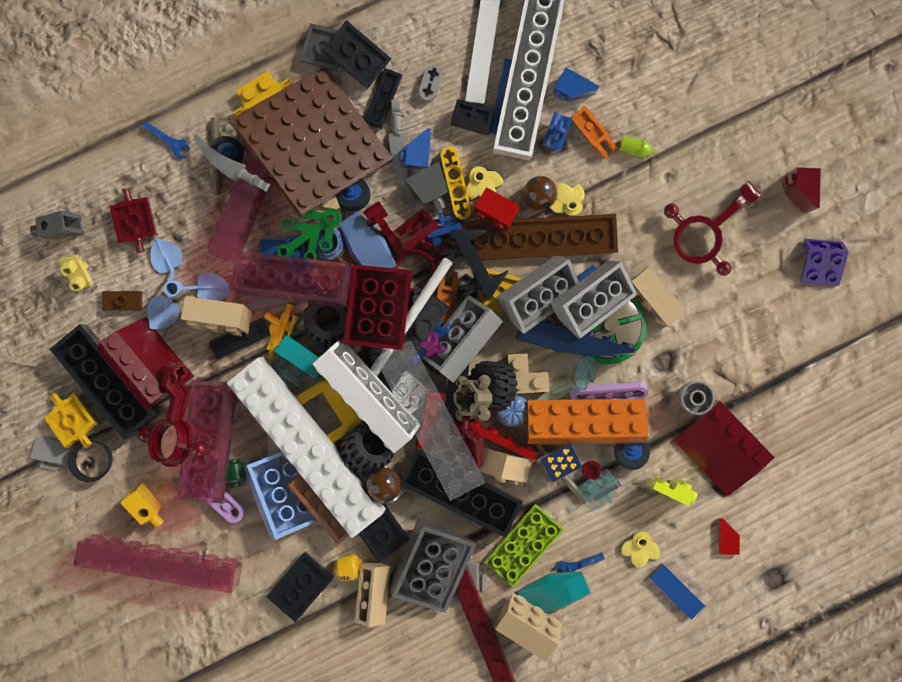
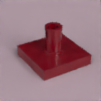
(416, 230)

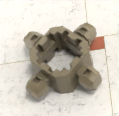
(482, 398)

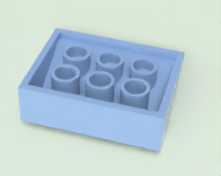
(276, 502)

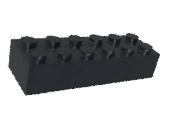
(100, 382)
(483, 505)

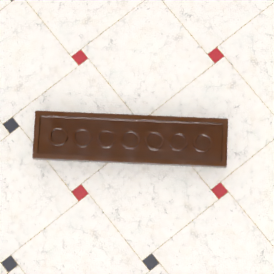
(547, 237)

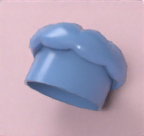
(338, 245)
(515, 414)

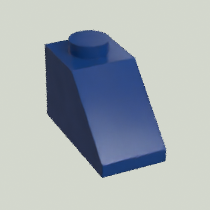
(573, 86)
(416, 153)

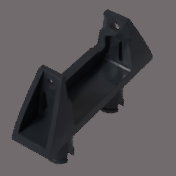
(464, 248)

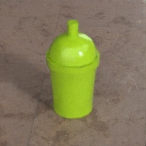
(636, 147)

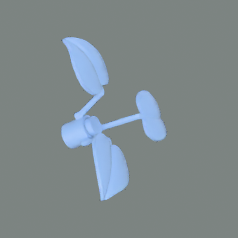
(163, 311)

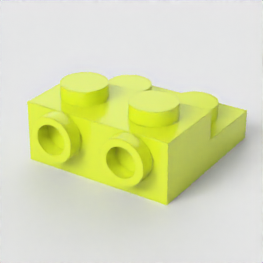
(677, 490)

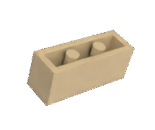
(657, 298)
(372, 594)

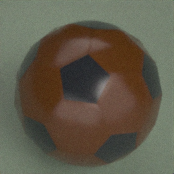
(540, 193)
(383, 485)

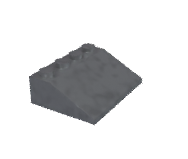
(431, 566)

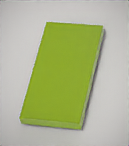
(523, 545)

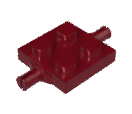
(133, 220)
(473, 439)

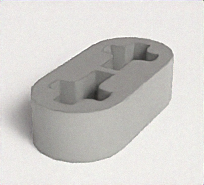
(426, 82)

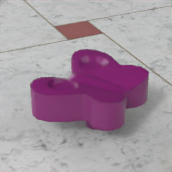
(432, 345)

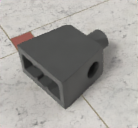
(429, 186)
(57, 225)

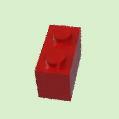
(496, 209)

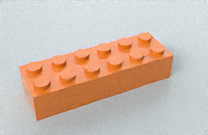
(587, 421)

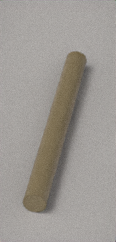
(215, 172)
(566, 479)

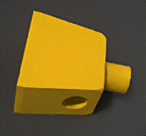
(138, 501)

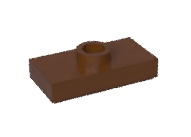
(122, 301)

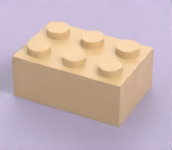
(216, 316)
(529, 626)

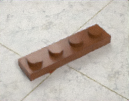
(317, 508)

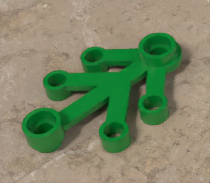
(312, 232)

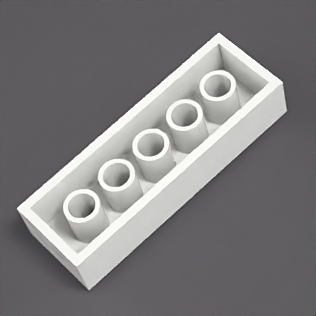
(365, 394)

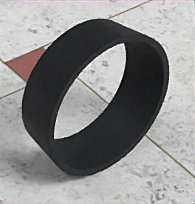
(73, 466)

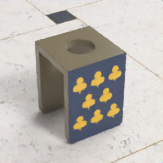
(558, 463)

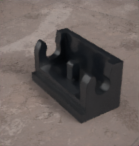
(472, 117)

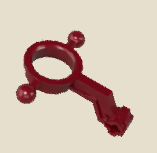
(747, 194)
(376, 214)
(179, 398)

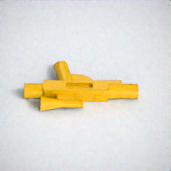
(278, 328)

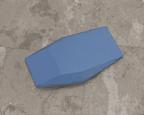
(366, 242)

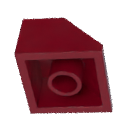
(803, 188)

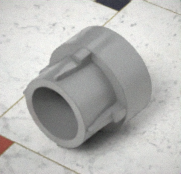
(707, 397)

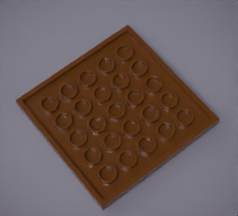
(311, 141)

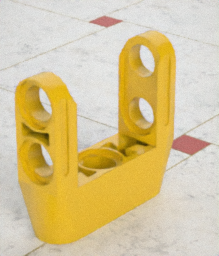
(344, 411)

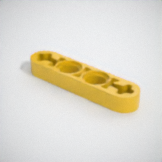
(457, 183)

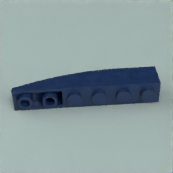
(561, 339)

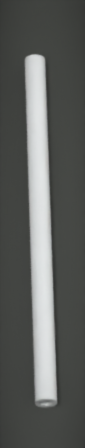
(419, 303)

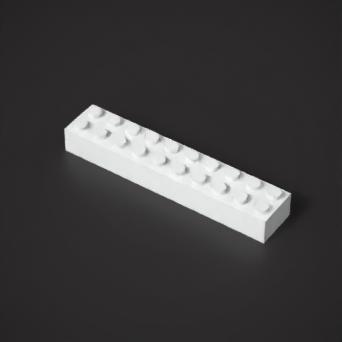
(528, 78)
(306, 446)

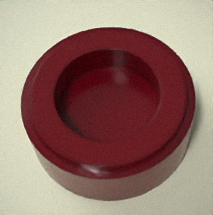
(591, 470)

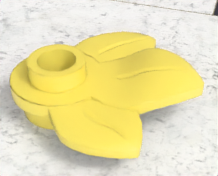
(489, 179)
(566, 197)
(641, 551)

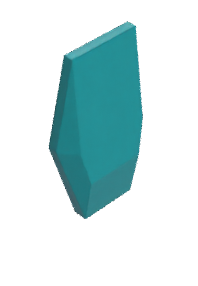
(556, 590)

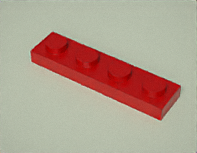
(508, 442)

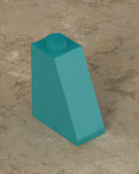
(298, 355)

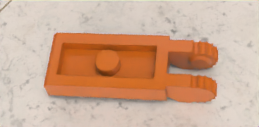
(592, 131)
(448, 295)

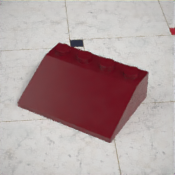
(377, 307)
(137, 358)
(723, 448)

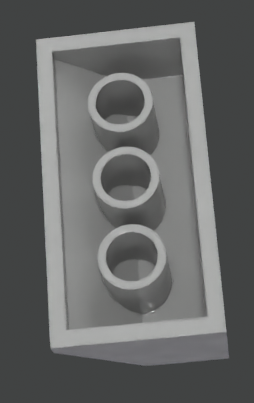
(530, 298)
(594, 298)
(469, 331)

